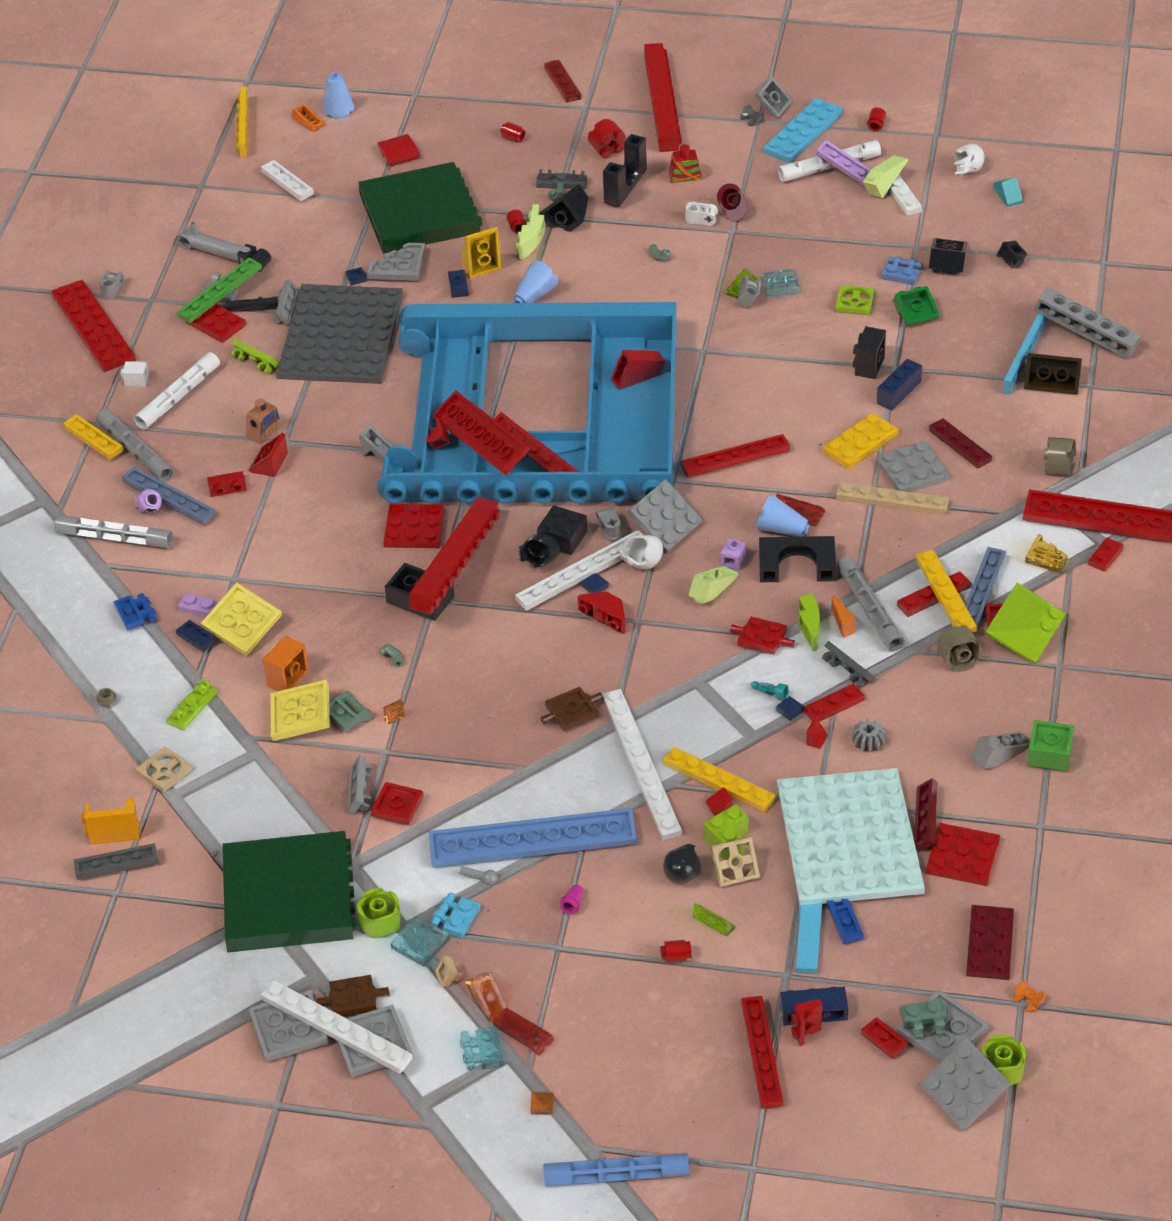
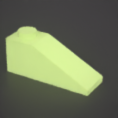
(883, 175)
(711, 583)

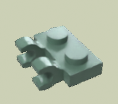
(922, 1014)

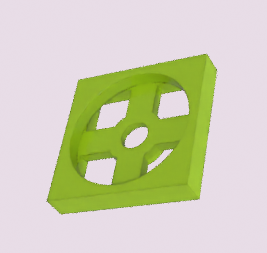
(854, 307)

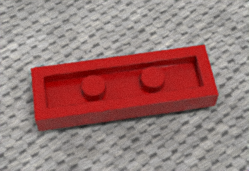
(834, 703)

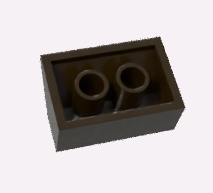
(1053, 373)

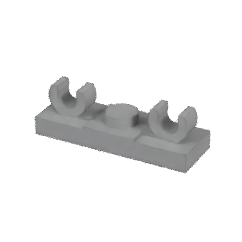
(286, 303)
(358, 782)

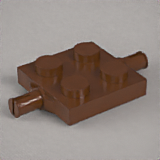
(571, 708)
(353, 995)

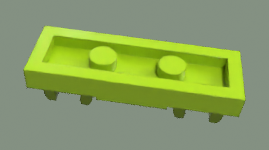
(254, 355)
(192, 705)

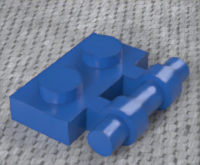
(130, 614)

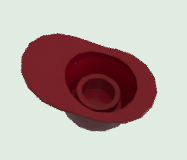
(732, 202)

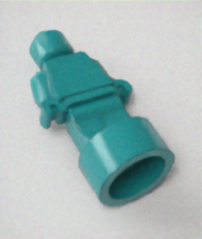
(781, 690)

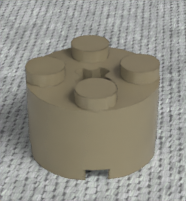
(1060, 456)
(959, 648)

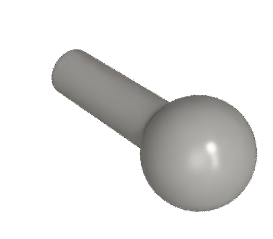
(488, 877)

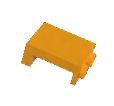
(111, 824)

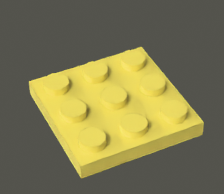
(241, 619)
(300, 710)

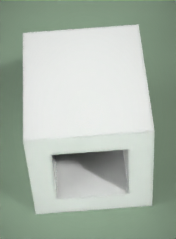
(135, 374)

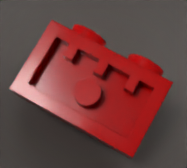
(226, 483)
(806, 1019)

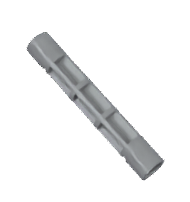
(134, 445)
(113, 531)
(874, 610)

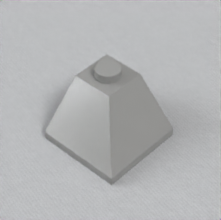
(772, 97)

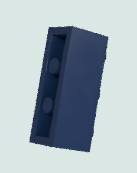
(899, 384)
(833, 1003)

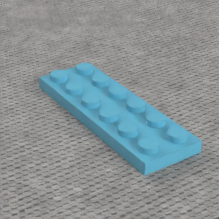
(803, 130)

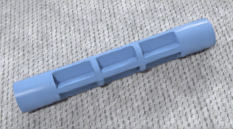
(616, 1169)

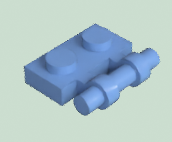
(901, 274)

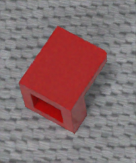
(438, 436)

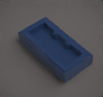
(458, 283)
(196, 635)

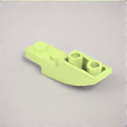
(531, 233)

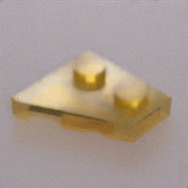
(1046, 555)

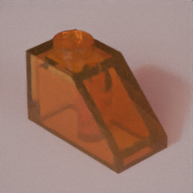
(486, 995)

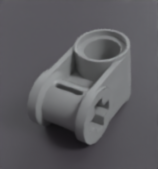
(111, 284)
(748, 291)
(609, 523)

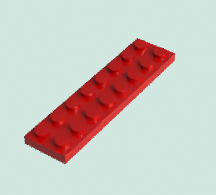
(93, 325)
(481, 432)
(1098, 515)

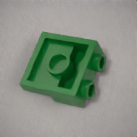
(916, 306)

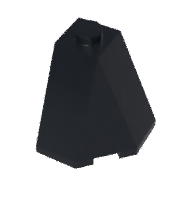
(567, 210)

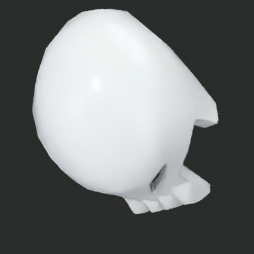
(969, 158)
(644, 551)

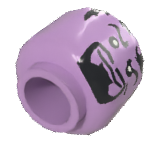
(148, 501)

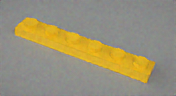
(242, 122)
(944, 590)
(719, 778)

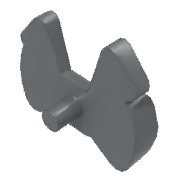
(749, 112)

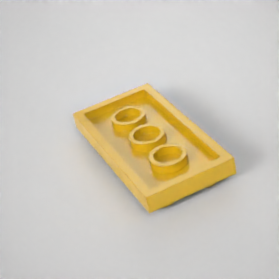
(860, 440)

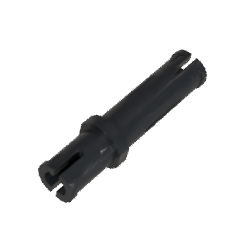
(246, 304)

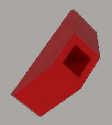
(604, 608)

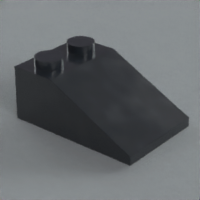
(947, 255)

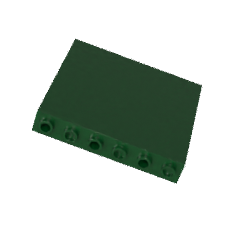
(419, 207)
(288, 891)

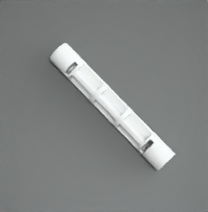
(817, 164)
(176, 391)

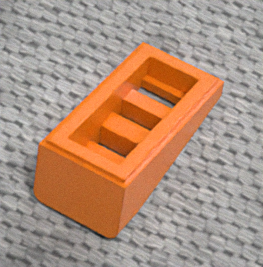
(297, 115)
(844, 619)

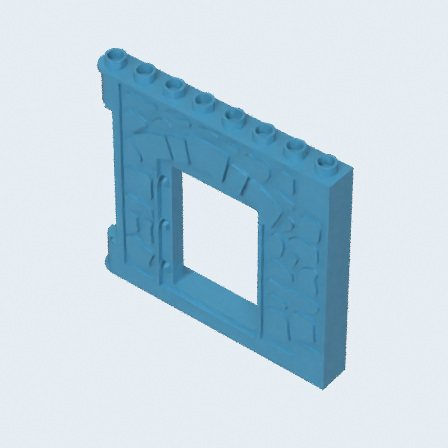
(627, 430)

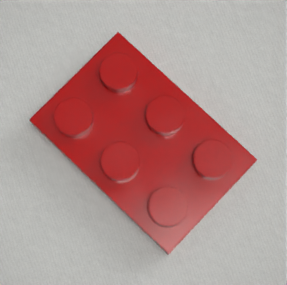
(218, 323)

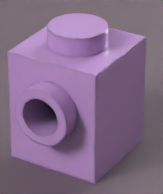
(733, 554)

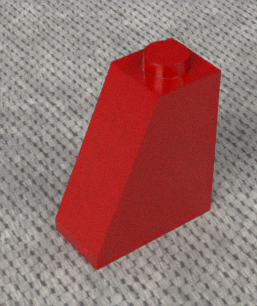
(636, 367)

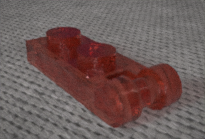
(807, 510)
(523, 1031)

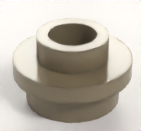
(106, 697)

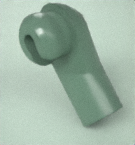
(554, 195)
(396, 656)

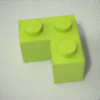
(726, 827)

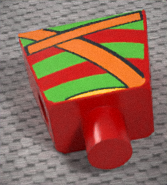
(684, 165)

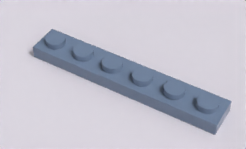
(170, 496)
(984, 583)

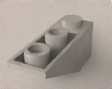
(997, 749)

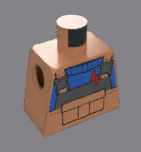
(262, 421)

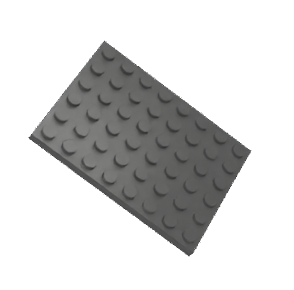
(340, 334)

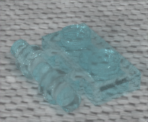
(780, 279)
(488, 1045)

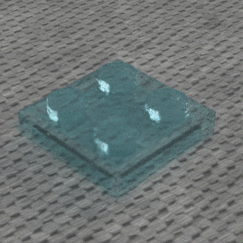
(420, 941)

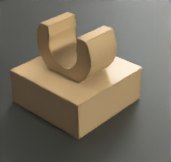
(447, 972)

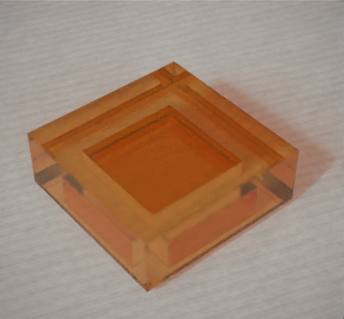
(394, 712)
(542, 1103)

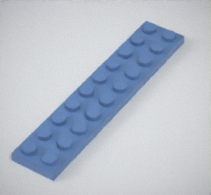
(532, 837)

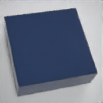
(356, 276)
(595, 583)
(789, 708)

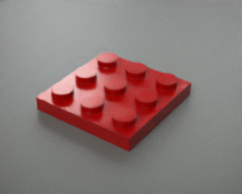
(414, 526)
(963, 854)

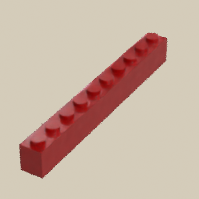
(662, 97)
(454, 555)

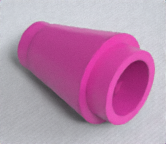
(572, 899)

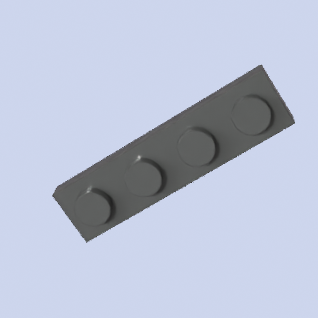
(116, 861)

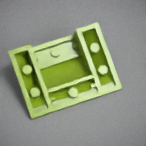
(1025, 623)

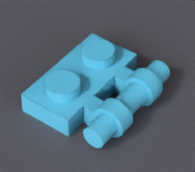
(461, 917)

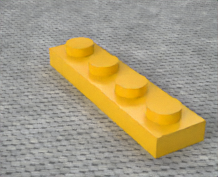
(93, 437)

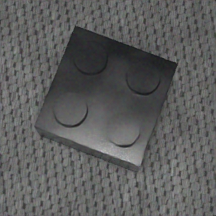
(869, 352)
(565, 526)

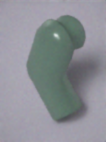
(664, 255)

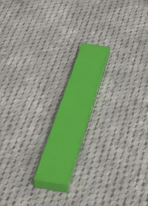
(219, 290)

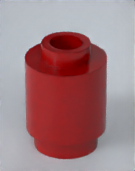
(876, 119)
(512, 132)
(515, 220)
(676, 950)

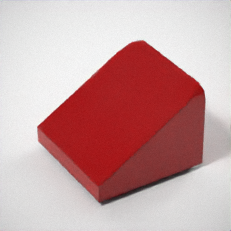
(815, 734)
(719, 801)

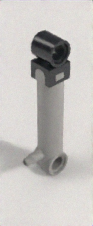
(193, 239)

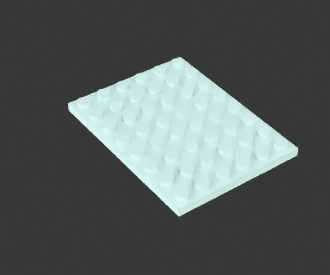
(849, 837)

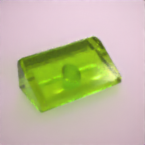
(733, 289)
(712, 920)

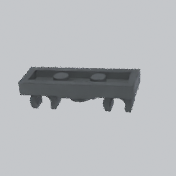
(550, 180)
(848, 664)

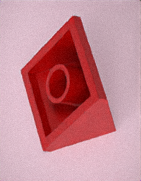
(270, 457)

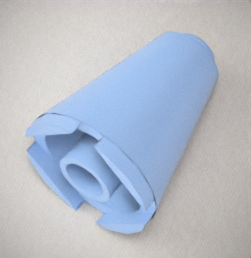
(337, 98)
(535, 283)
(781, 519)

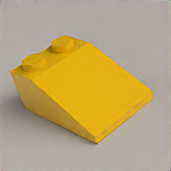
(481, 253)

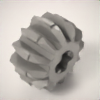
(868, 735)

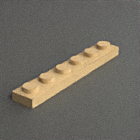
(892, 498)

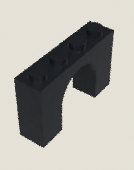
(621, 179)
(817, 548)

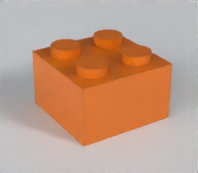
(285, 664)

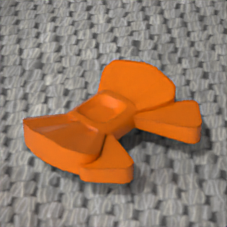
(1023, 991)

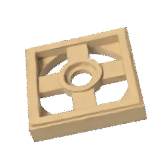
(173, 778)
(738, 874)

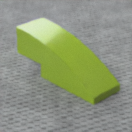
(809, 619)

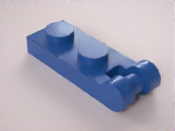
(845, 921)

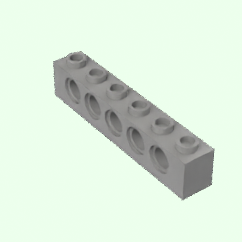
(1087, 323)

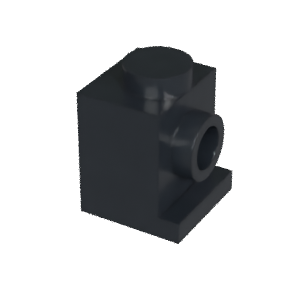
(1012, 253)

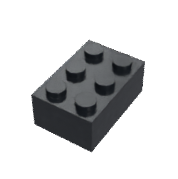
(402, 583)

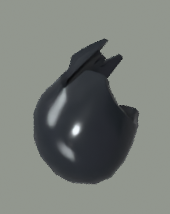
(539, 549)
(682, 864)

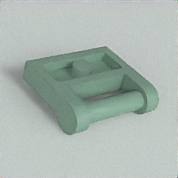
(343, 715)

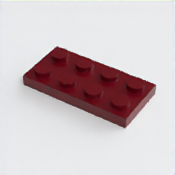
(990, 942)

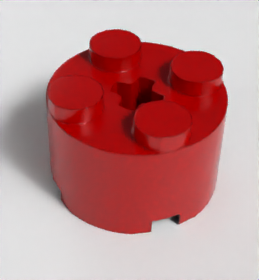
(607, 138)

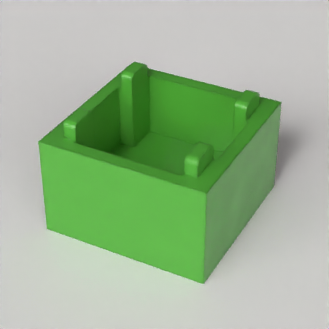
(1050, 745)

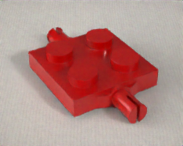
(762, 635)

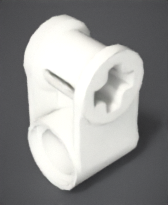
(699, 213)

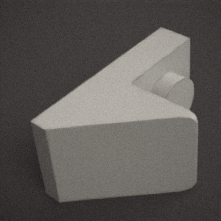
(374, 441)

